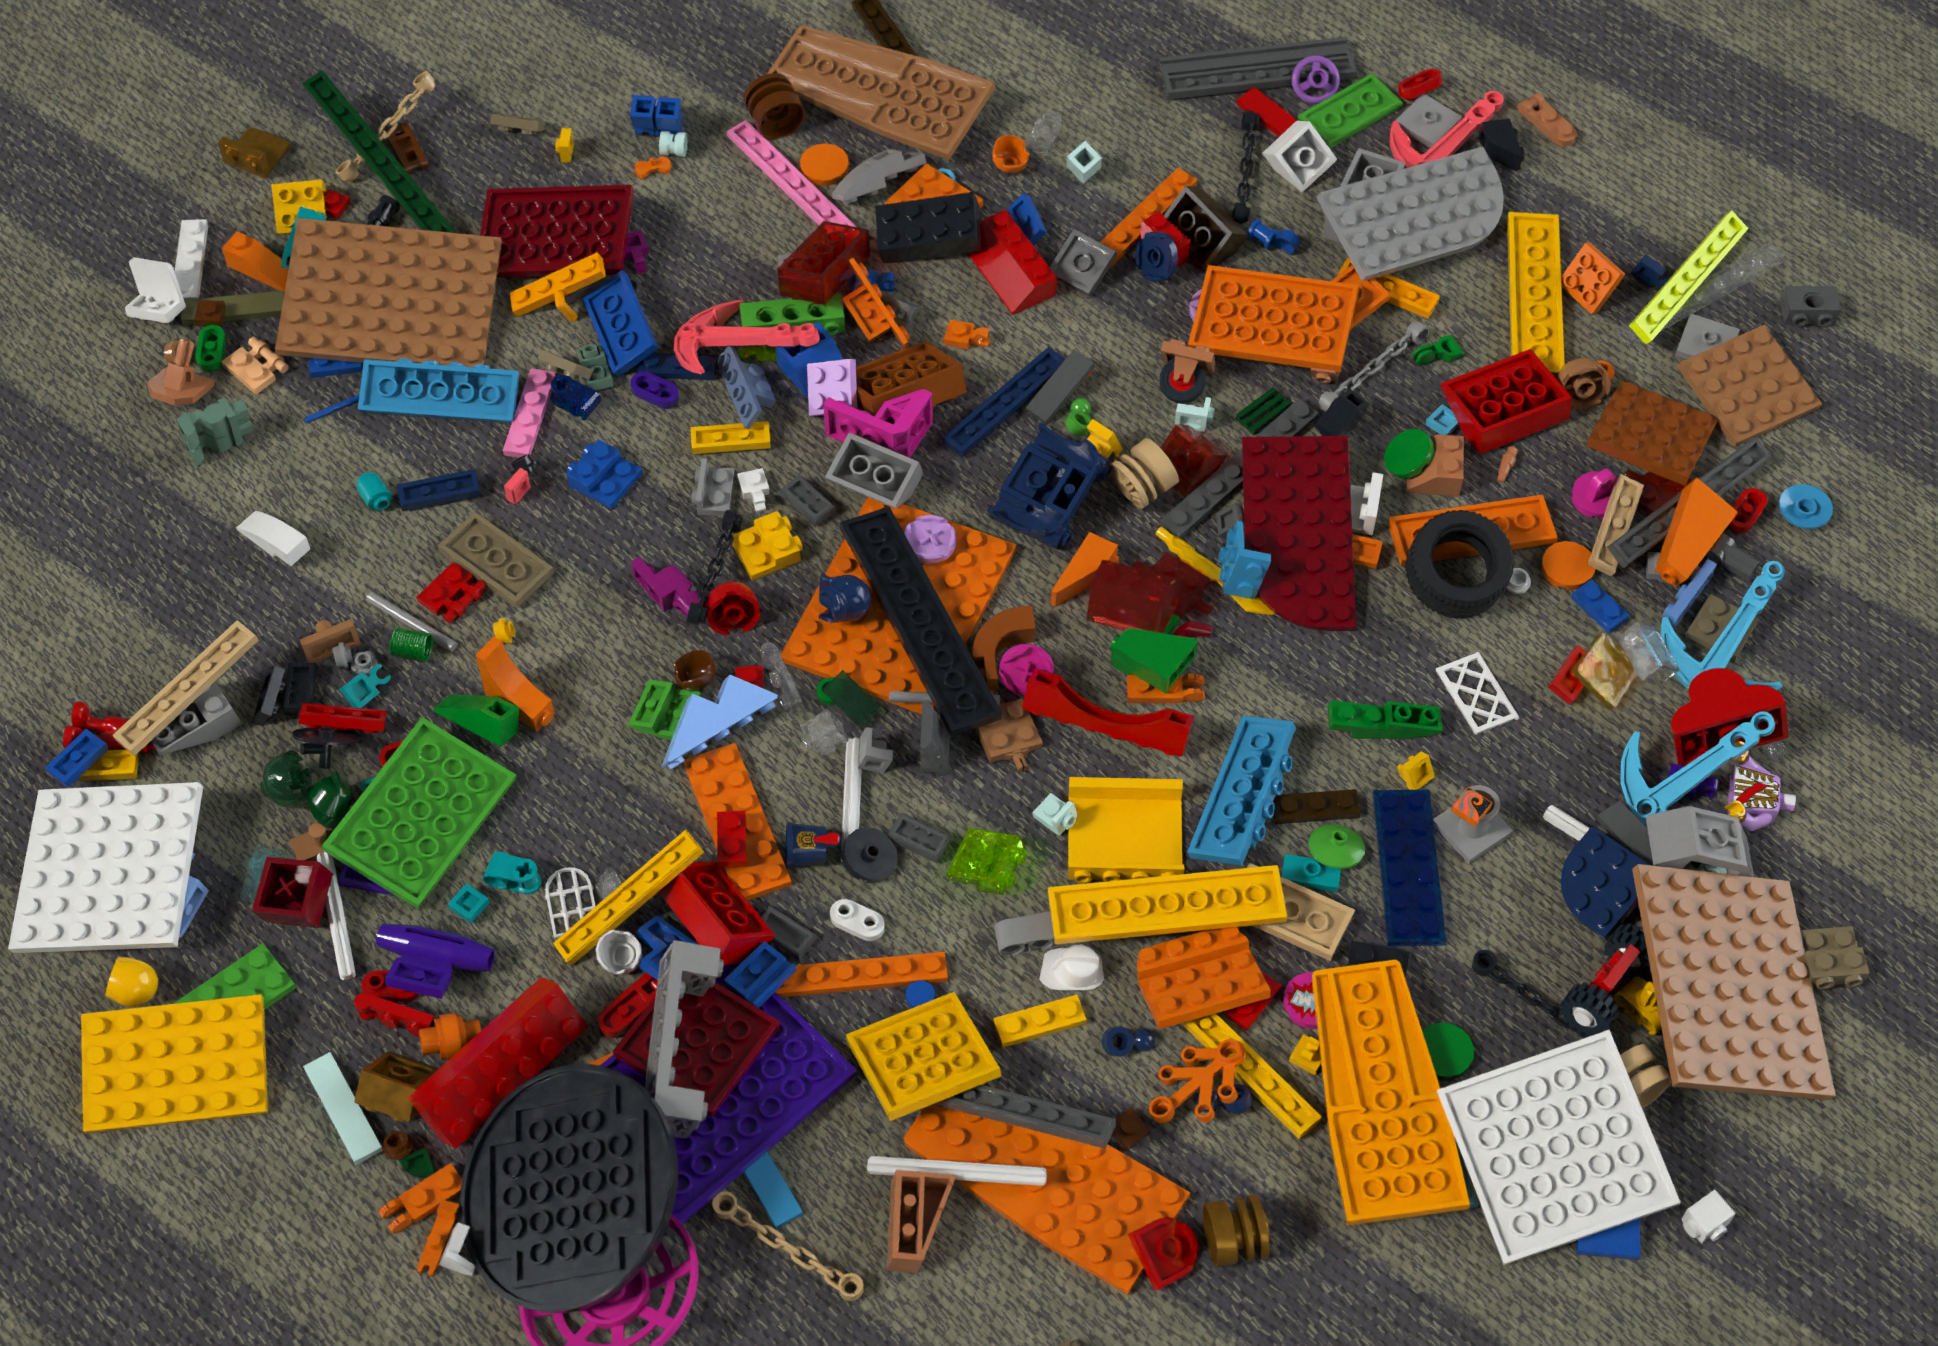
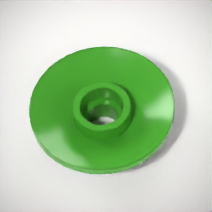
(1336, 846)

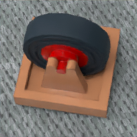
(1184, 370)

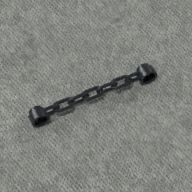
(1240, 211)
(697, 612)
(1490, 959)

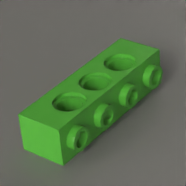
(794, 313)

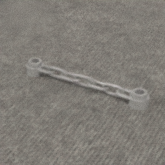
(1415, 332)

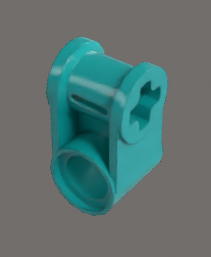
(511, 872)

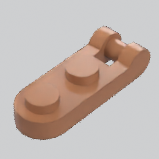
(1548, 120)

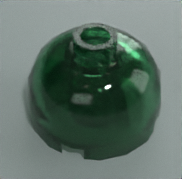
(282, 777)

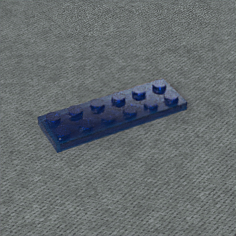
(1408, 868)

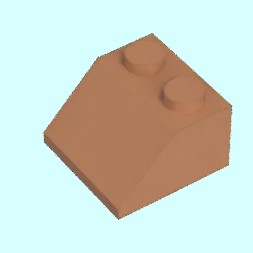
(1445, 470)

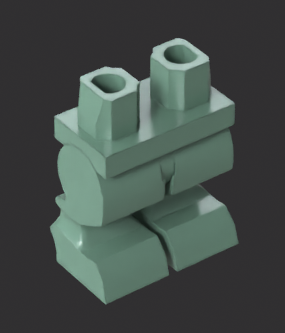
(215, 428)

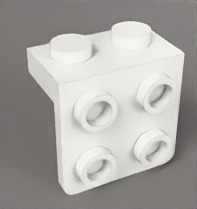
(158, 291)

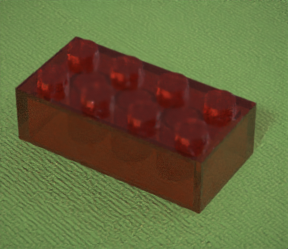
(822, 262)

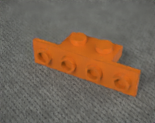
(869, 310)

